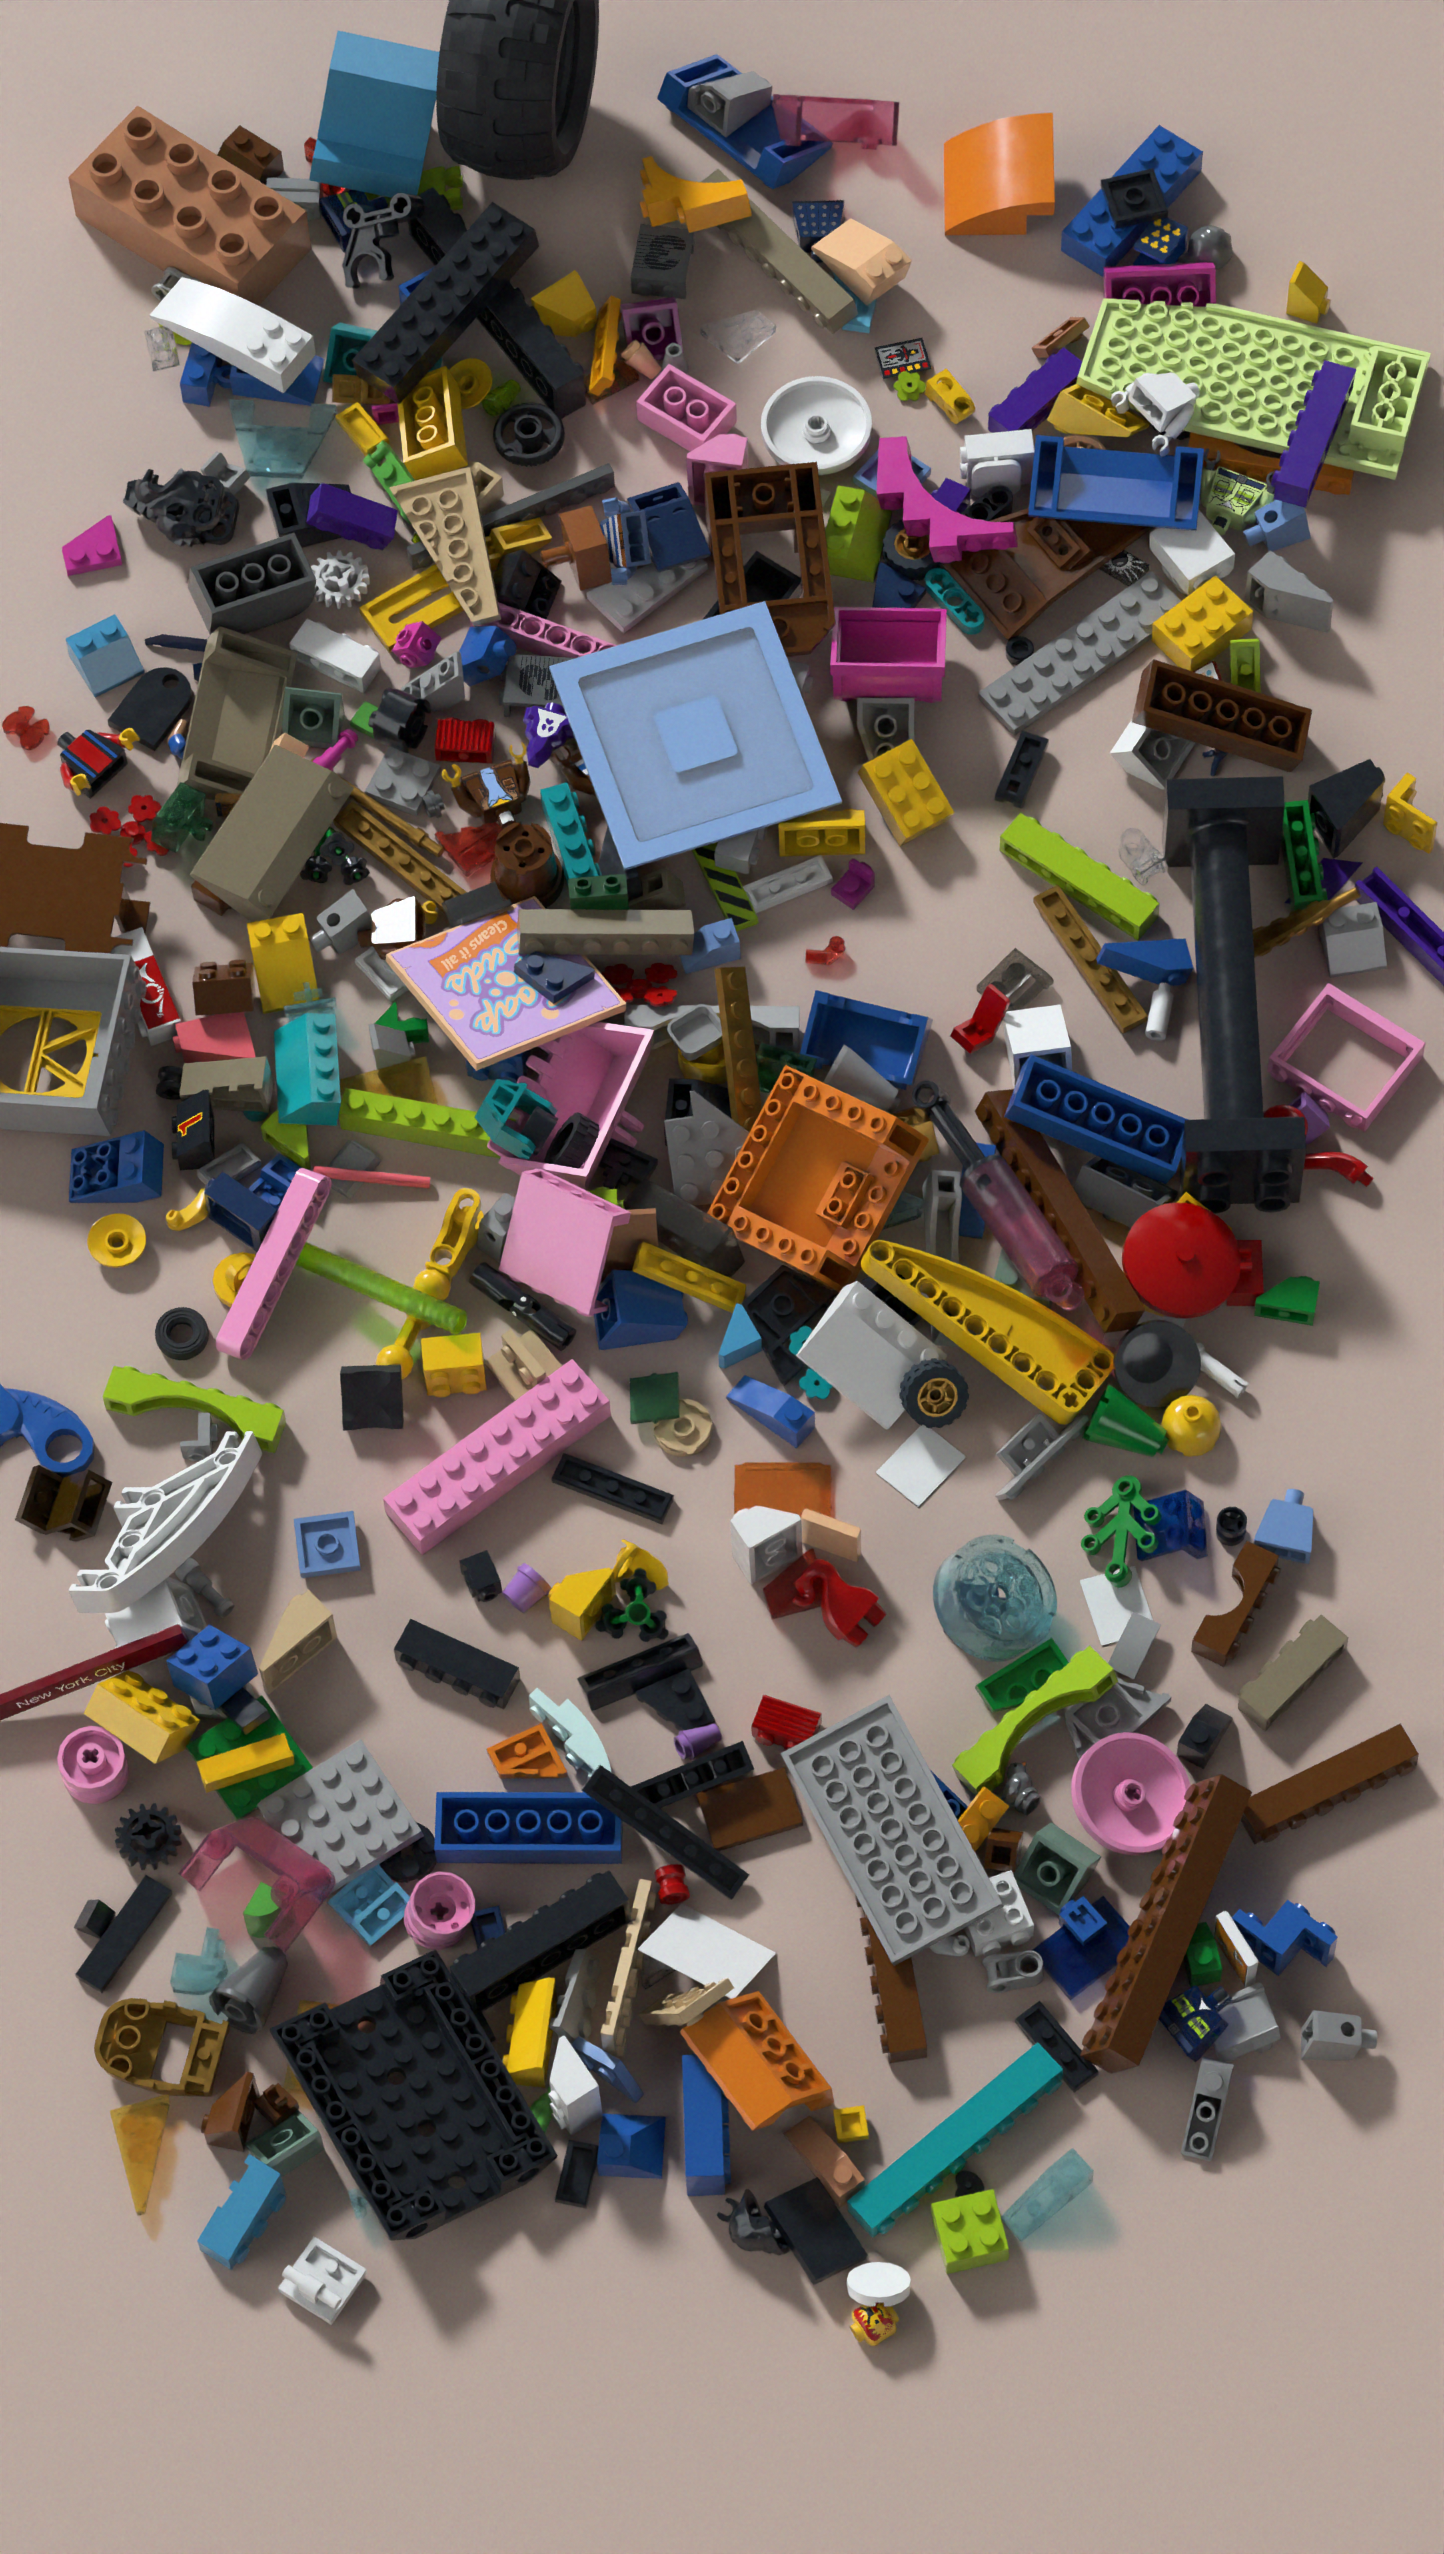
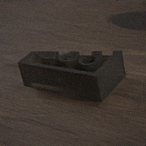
(688, 1229)

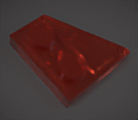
(471, 847)
(782, 1590)

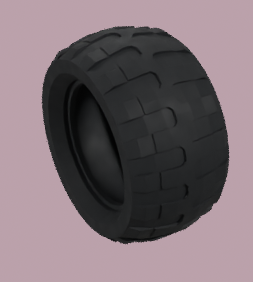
(516, 84)

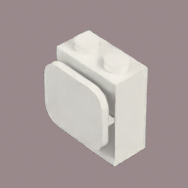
(997, 460)
(1192, 556)

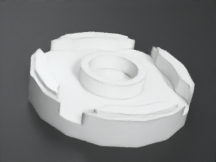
(879, 2284)

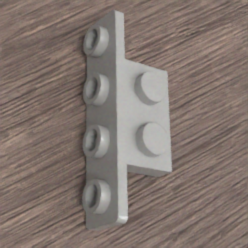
(1032, 1448)

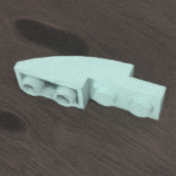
(567, 1722)

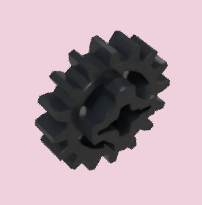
(161, 1833)

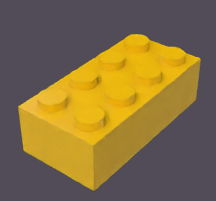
(433, 426)

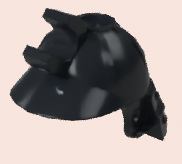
(751, 2229)

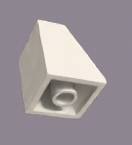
(1038, 1033)
(159, 1609)

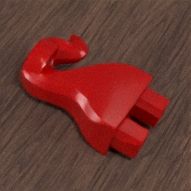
(840, 1602)

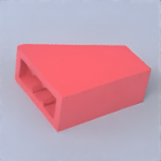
(214, 1038)

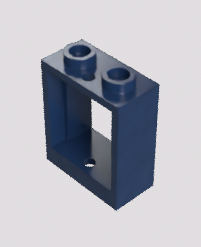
(238, 1210)

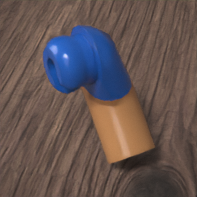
(176, 739)

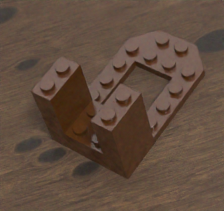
(764, 502)

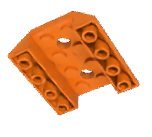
(756, 2060)

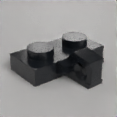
(625, 1165)

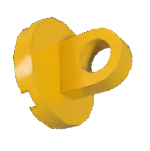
(230, 1276)

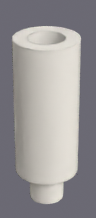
(1159, 1013)

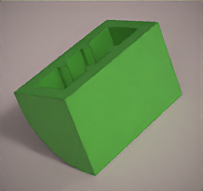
(260, 1911)

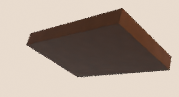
(749, 1809)

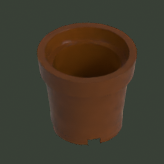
(542, 870)

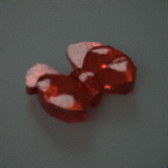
(30, 735)

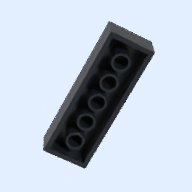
(541, 1941)

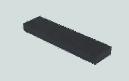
(612, 1488)
(123, 1934)

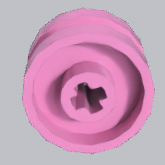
(93, 1765)

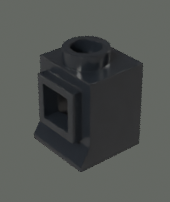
(481, 1576)

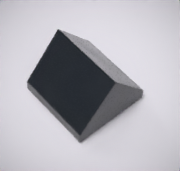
(95, 1918)

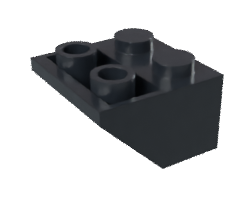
(525, 584)

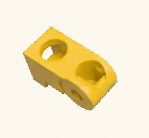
(949, 396)

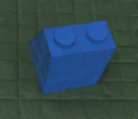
(637, 1311)

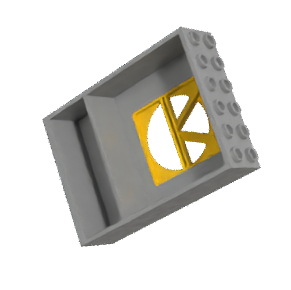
(103, 1001)

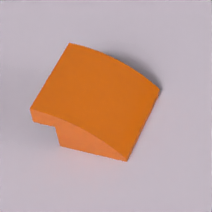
(999, 176)

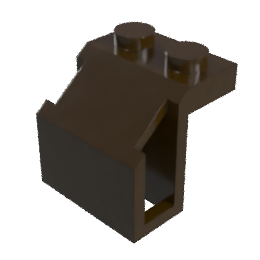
(63, 1503)

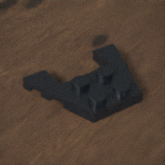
(783, 1307)

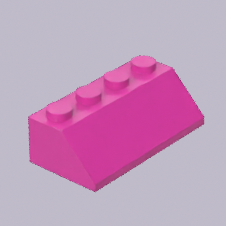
(1162, 283)

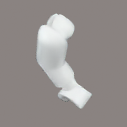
(952, 1946)

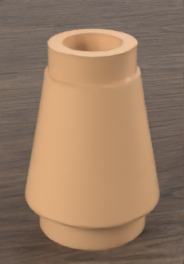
(641, 359)

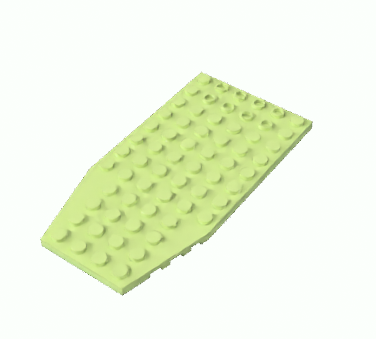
(1257, 375)

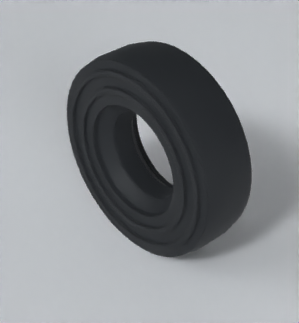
(185, 1350)

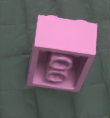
(685, 409)

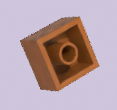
(583, 549)

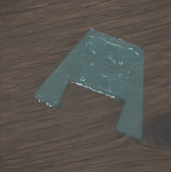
(279, 449)

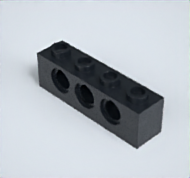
(696, 1775)

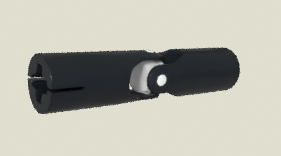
(512, 1299)

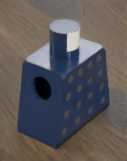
(815, 221)

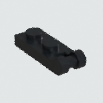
(1022, 768)

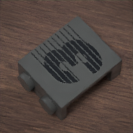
(662, 261)
(529, 682)

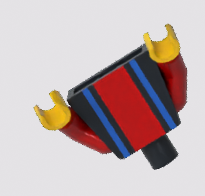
(93, 759)

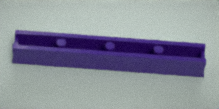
(1405, 921)

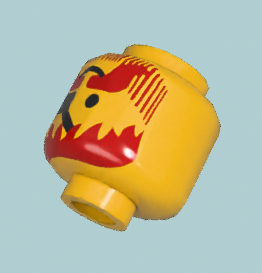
(874, 2323)

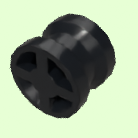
(170, 1082)

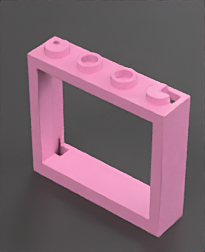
(1368, 1022)

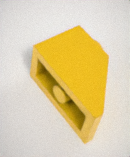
(1307, 295)

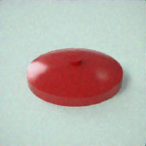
(1181, 1260)

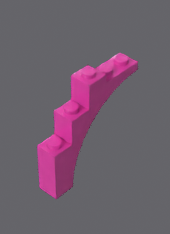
(924, 515)

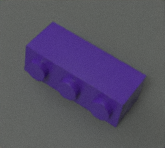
(352, 516)

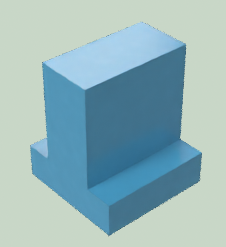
(375, 116)

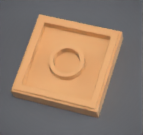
(831, 1535)

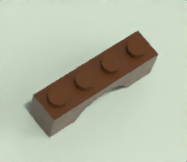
(1219, 1634)

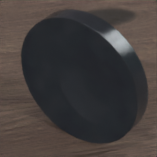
(1156, 1363)

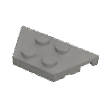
(1120, 1710)

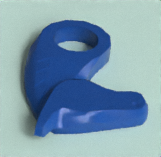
(41, 1422)

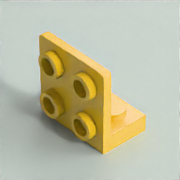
(1407, 821)

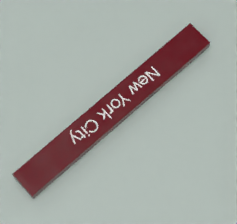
(92, 1671)

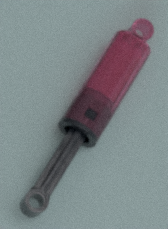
(1006, 1207)

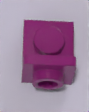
(854, 884)

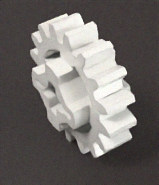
(340, 579)

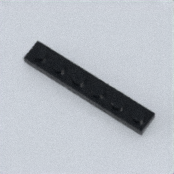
(665, 1832)

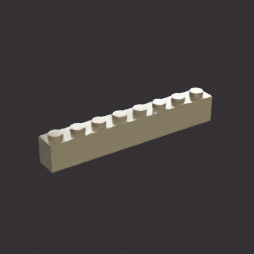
(789, 266)

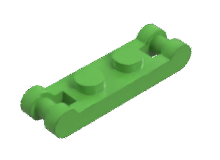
(391, 472)

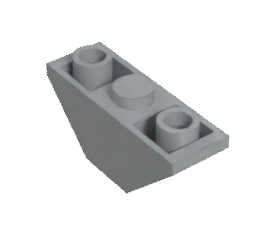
(440, 684)

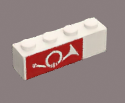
(157, 1007)

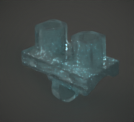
(323, 1006)

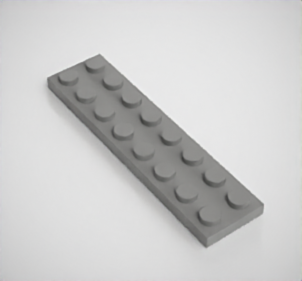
(1078, 654)

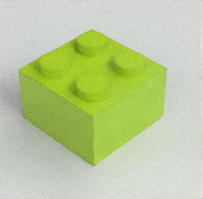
(970, 2231)

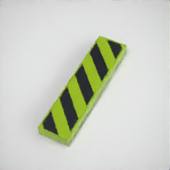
(726, 889)

